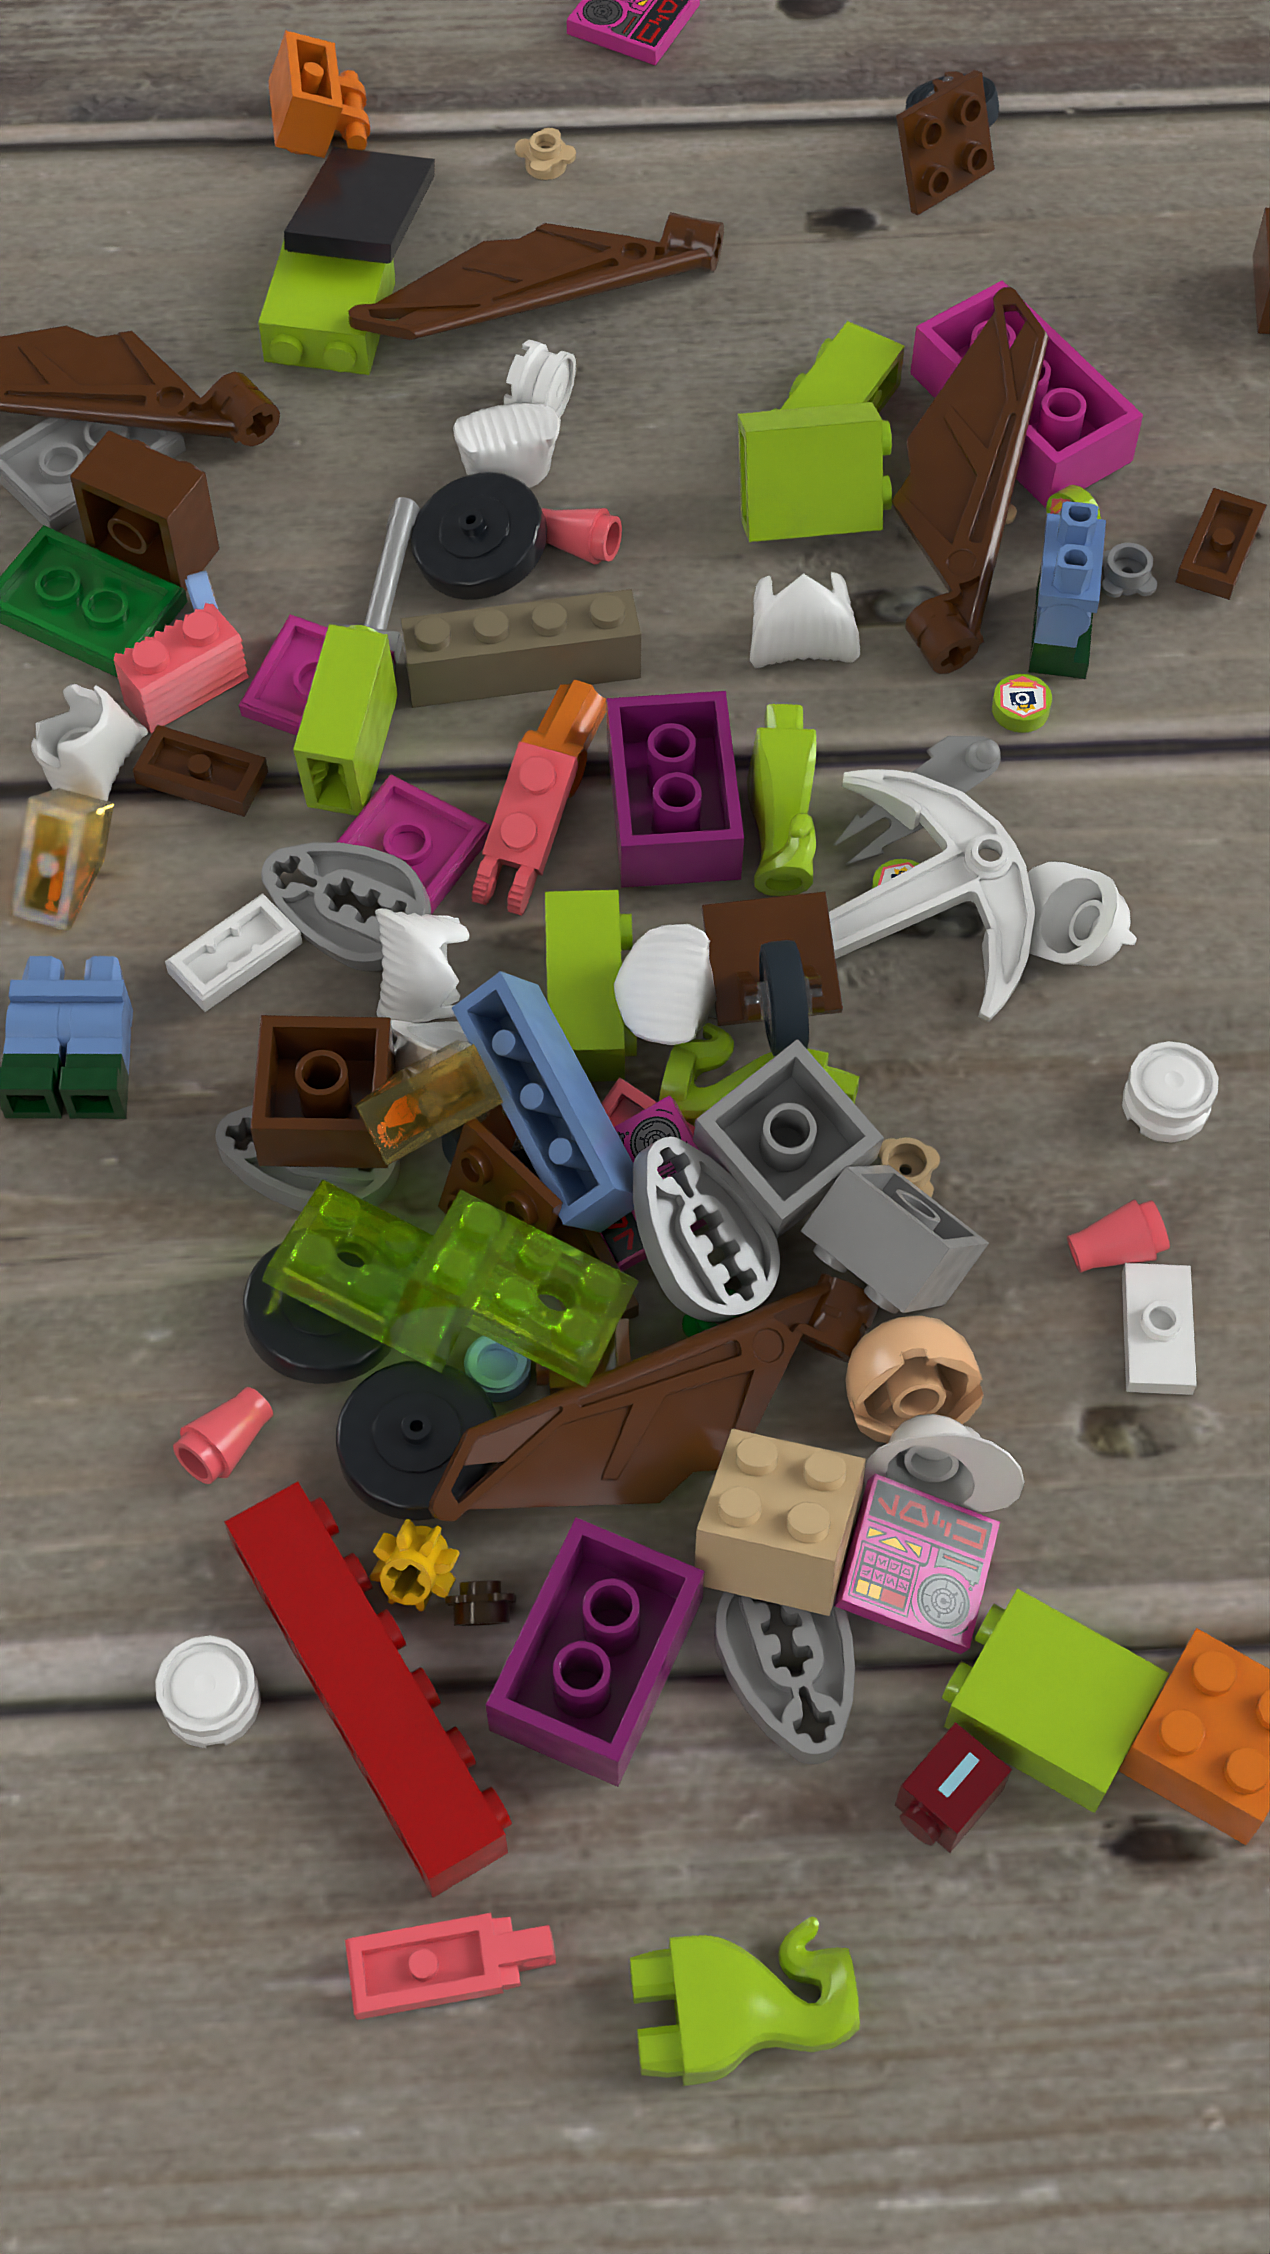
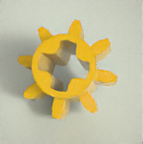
(414, 1565)

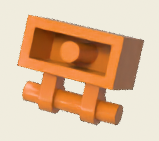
(313, 99)

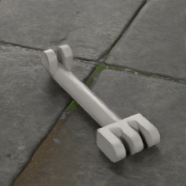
(399, 529)

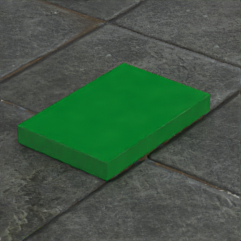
(84, 599)

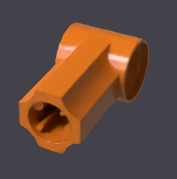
(570, 724)

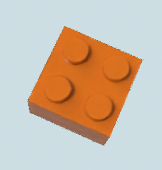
(1210, 1738)

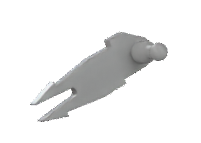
(953, 762)

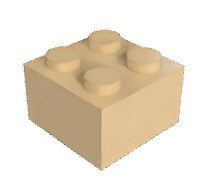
(779, 1521)

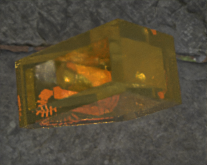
(60, 856)
(428, 1100)

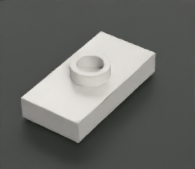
(233, 952)
(1158, 1329)

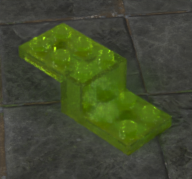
(473, 1273)

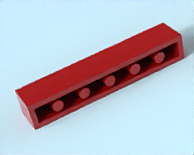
(368, 1689)

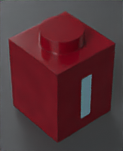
(951, 1789)

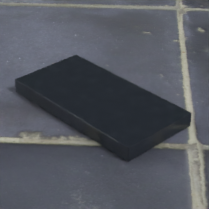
(359, 205)

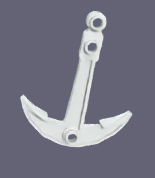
(946, 880)

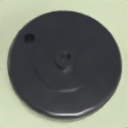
(479, 536)
(303, 1339)
(403, 1432)

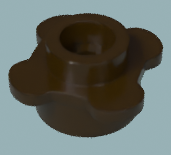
(481, 1604)

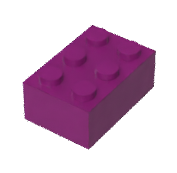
(674, 789)
(595, 1651)

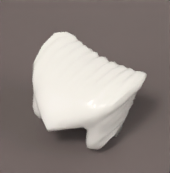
(509, 440)
(803, 622)
(87, 743)
(416, 972)
(667, 985)

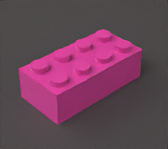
(1077, 420)

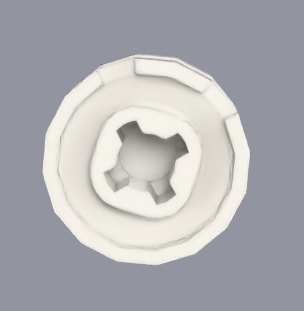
(541, 377)
(1170, 1091)
(208, 1691)

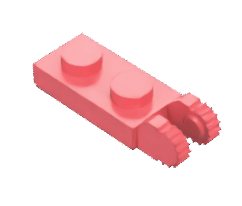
(525, 823)

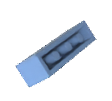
(549, 1101)

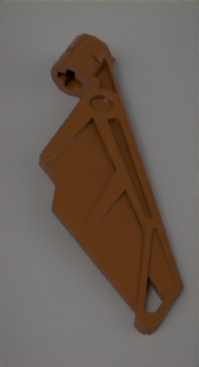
(537, 272)
(124, 384)
(964, 479)
(652, 1418)

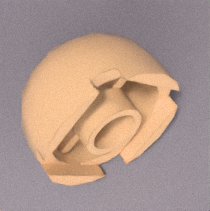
(910, 1371)

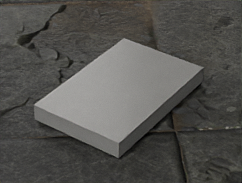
(40, 463)

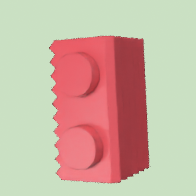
(181, 667)

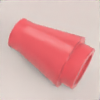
(584, 533)
(1124, 1236)
(219, 1438)

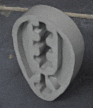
(334, 870)
(295, 1184)
(735, 1225)
(771, 1692)

